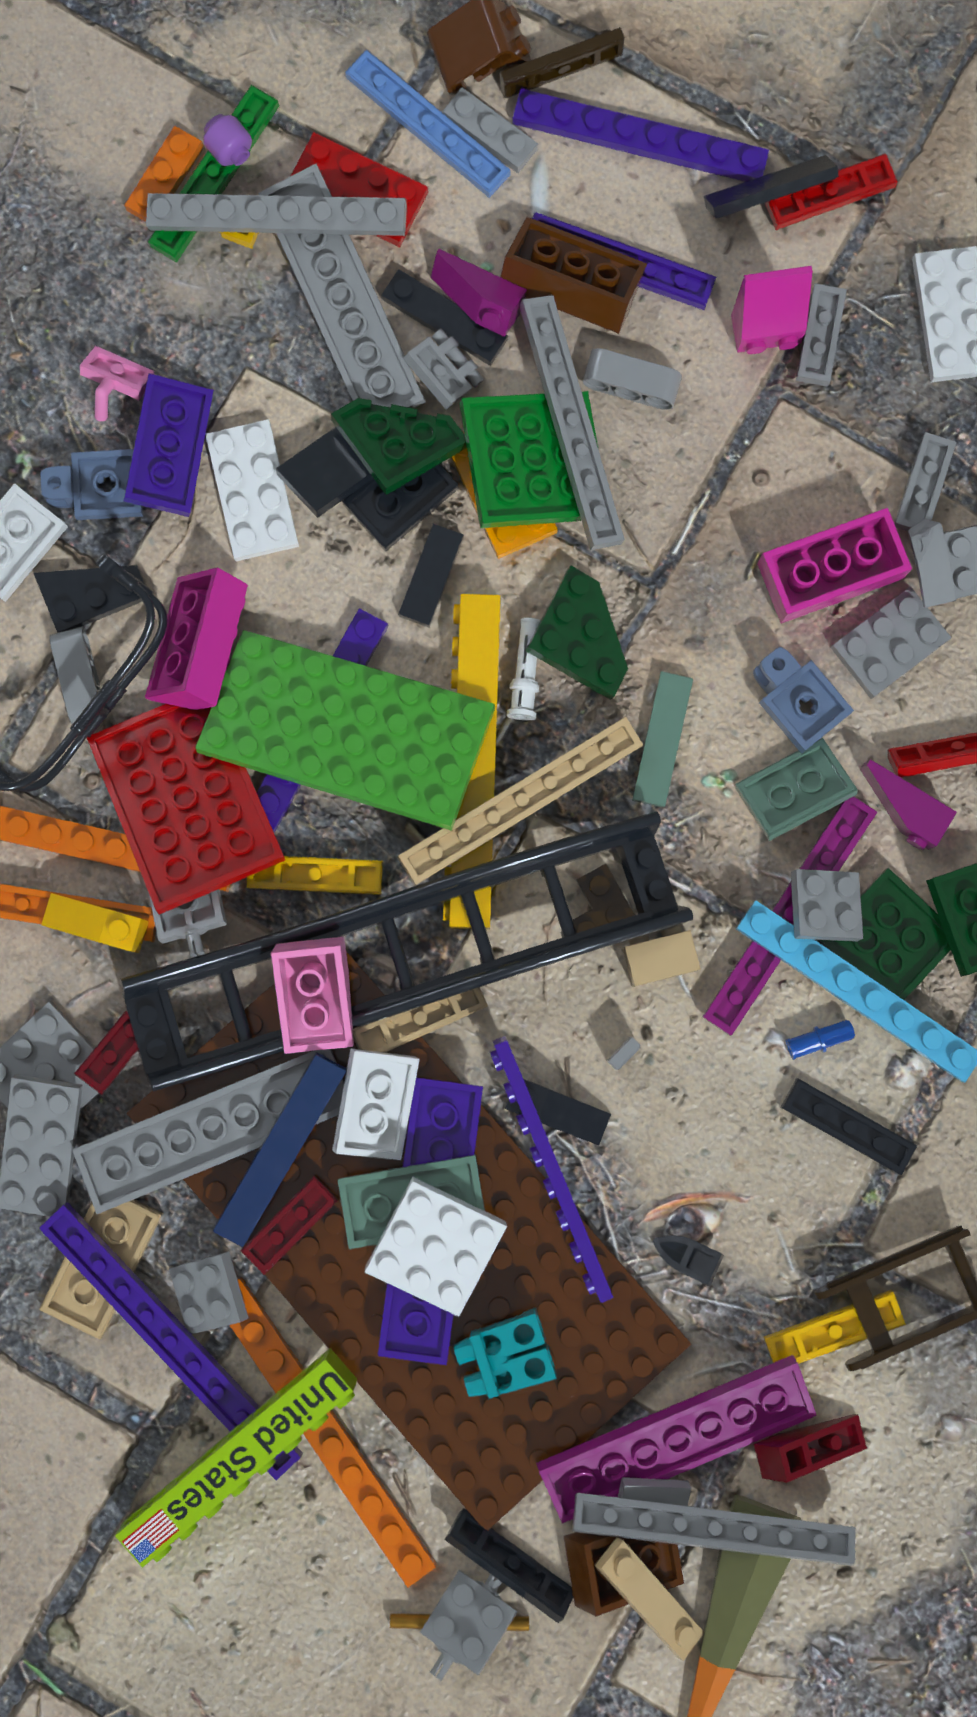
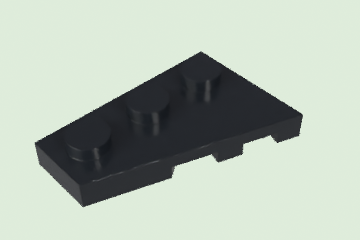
(84, 595)

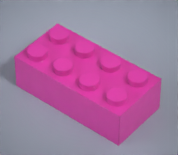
(834, 565)

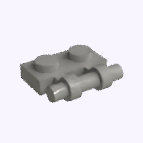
(439, 373)

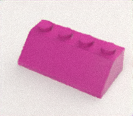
(197, 639)

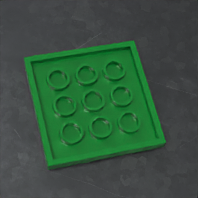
(517, 461)

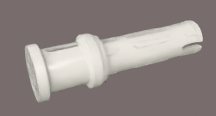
(524, 684)

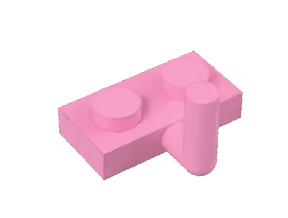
(113, 373)

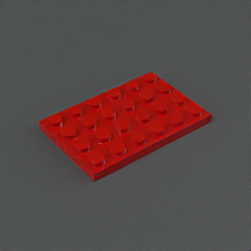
(183, 812)

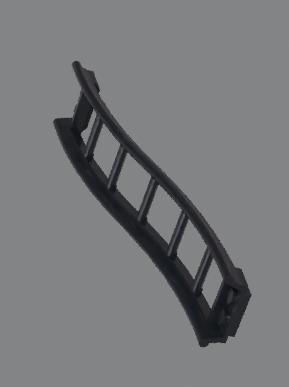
(657, 909)

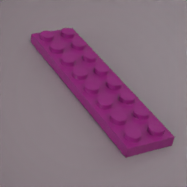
(681, 1435)

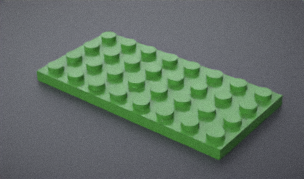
(346, 729)

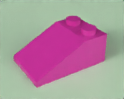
(772, 310)

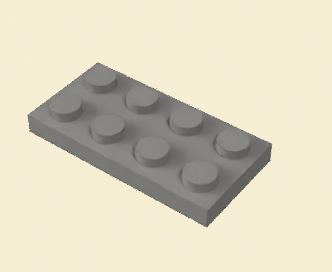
(39, 1144)

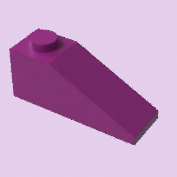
(478, 293)
(911, 809)

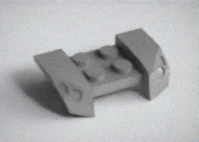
(944, 561)

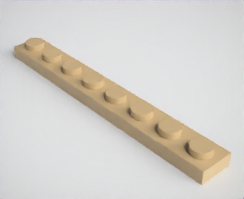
(520, 801)

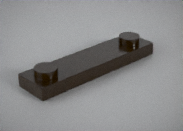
(561, 63)

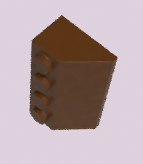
(580, 274)

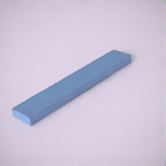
(427, 123)

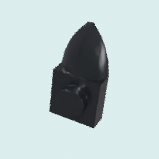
(689, 1257)

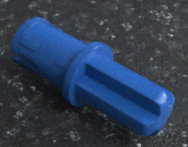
(820, 1039)

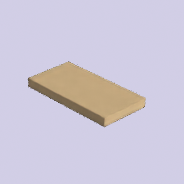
(71, 1296)

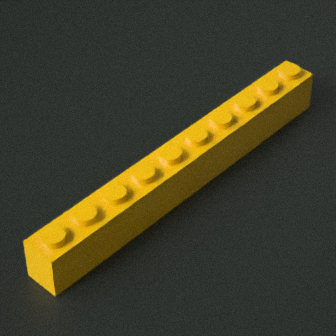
(477, 678)

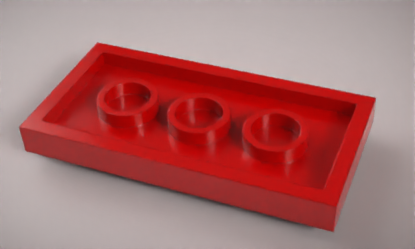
(358, 176)

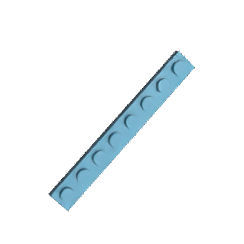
(859, 992)

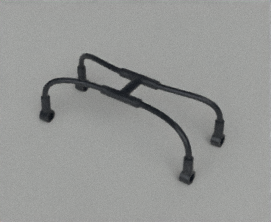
(110, 692)

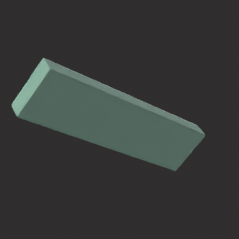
(662, 739)

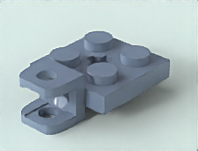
(80, 485)
(786, 685)

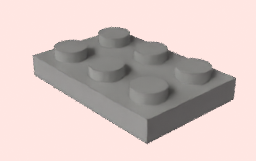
(890, 642)

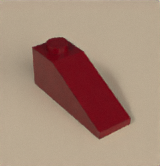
(809, 1448)

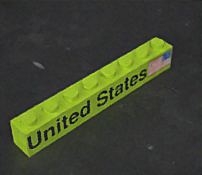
(236, 1458)

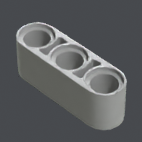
(632, 379)
(75, 669)

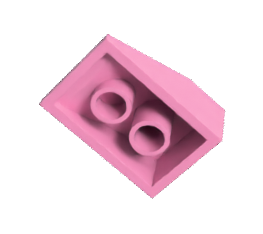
(313, 994)

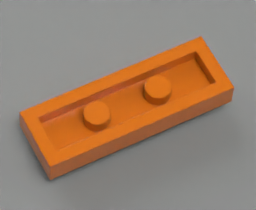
(165, 170)

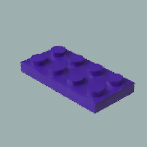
(168, 445)

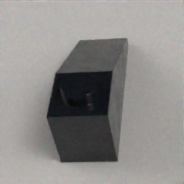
(565, 1113)

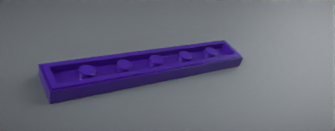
(660, 275)

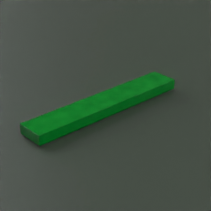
(210, 177)

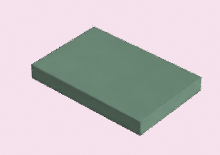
(796, 789)

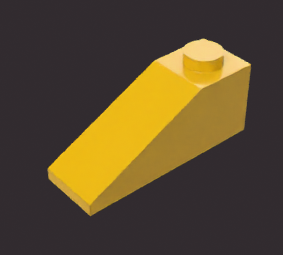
(95, 923)

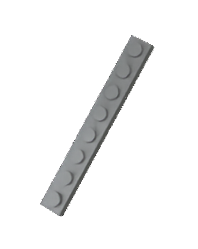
(276, 214)
(571, 422)
(714, 1529)

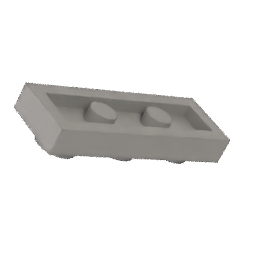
(491, 130)
(821, 335)
(925, 481)

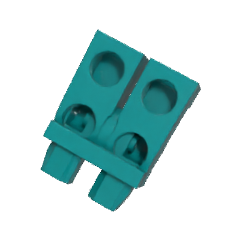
(498, 1364)

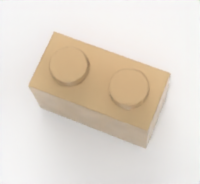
(661, 957)

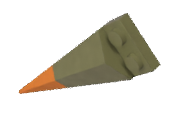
(737, 1603)

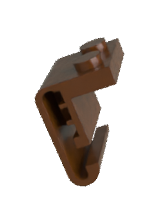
(477, 42)

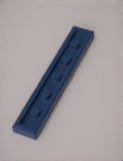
(279, 1149)

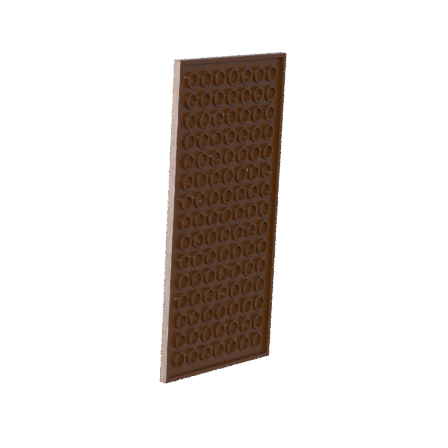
(473, 1443)

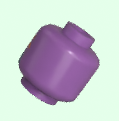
(227, 140)

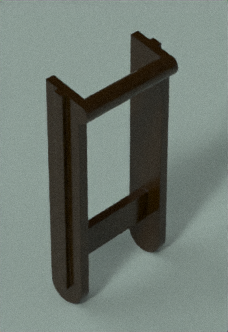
(867, 1310)

